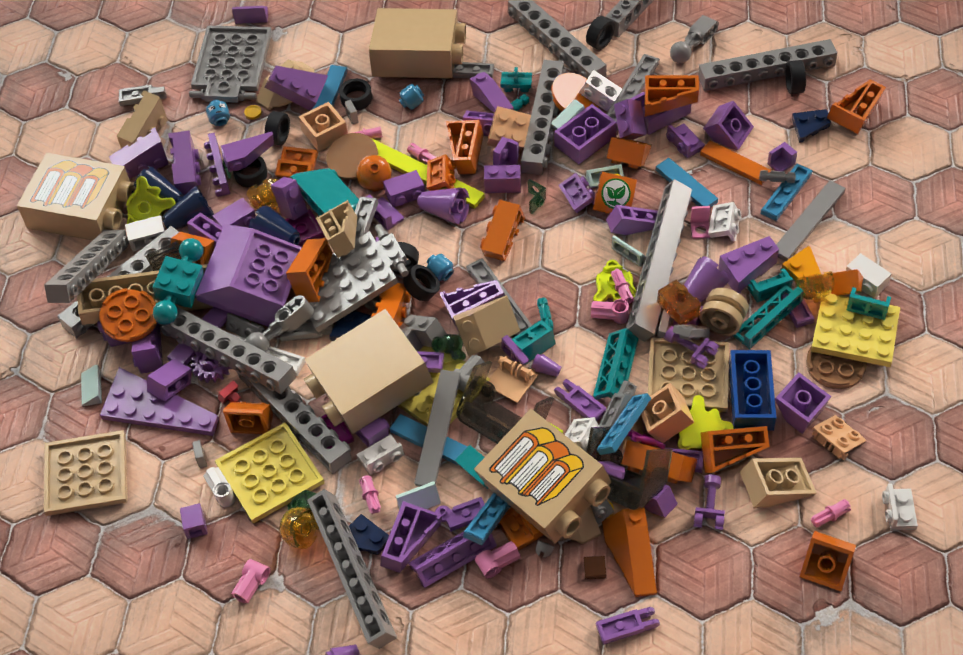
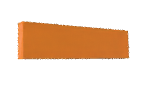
(733, 161)

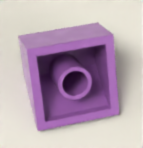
(728, 126)
(801, 402)

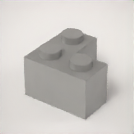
(421, 330)

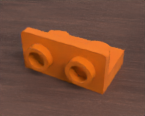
(440, 173)

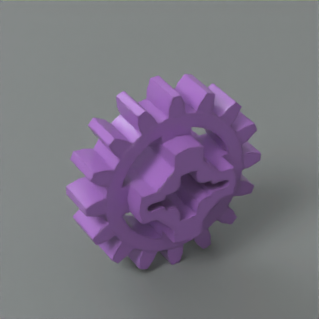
(207, 368)

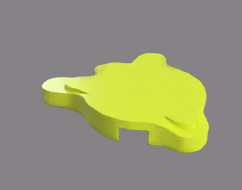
(146, 202)
(606, 285)
(703, 421)

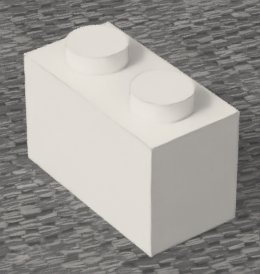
(144, 231)
(874, 276)

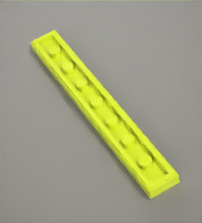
(407, 164)

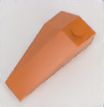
(629, 542)

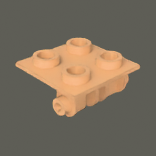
(512, 379)
(840, 436)

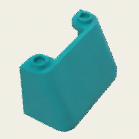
(324, 190)

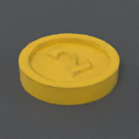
(252, 112)

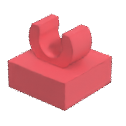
(229, 393)

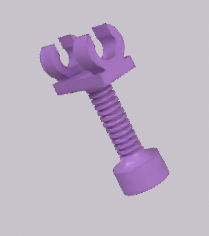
(697, 358)
(711, 482)

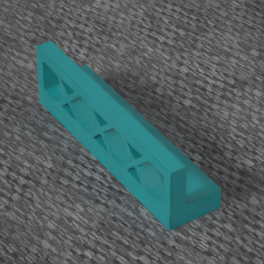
(770, 319)
(620, 363)

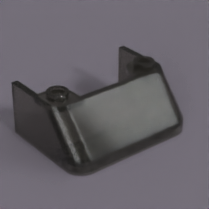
(485, 415)
(634, 489)

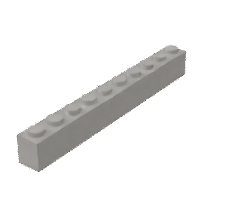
(659, 259)

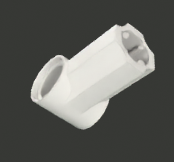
(219, 487)

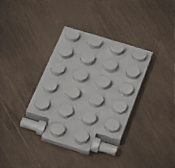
(230, 63)
(358, 277)

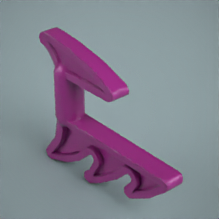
(645, 439)

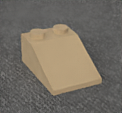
(486, 325)
(776, 481)

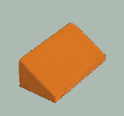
(846, 281)

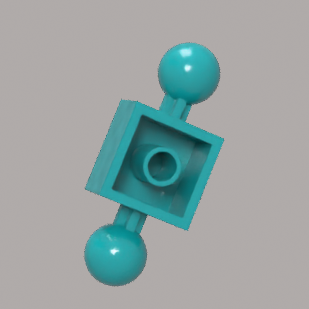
(178, 281)

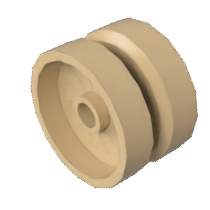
(724, 311)

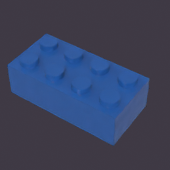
(752, 389)

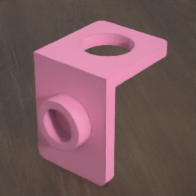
(700, 218)

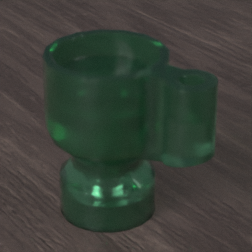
(449, 344)

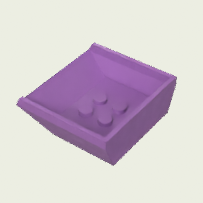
(248, 274)

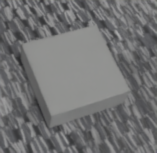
(351, 112)
(199, 454)

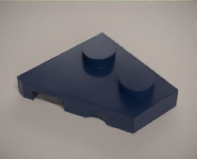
(810, 123)
(348, 323)
(368, 535)

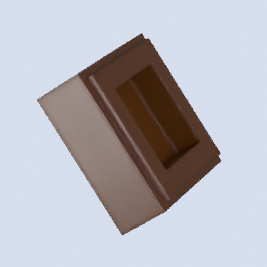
(595, 567)

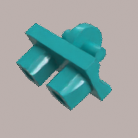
(516, 80)

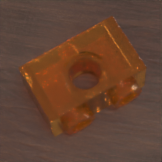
(678, 302)

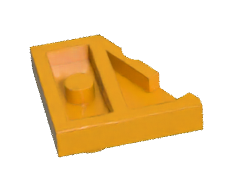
(802, 264)

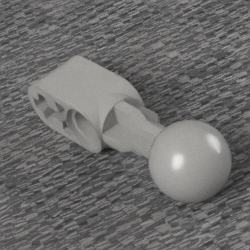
(698, 34)
(286, 319)

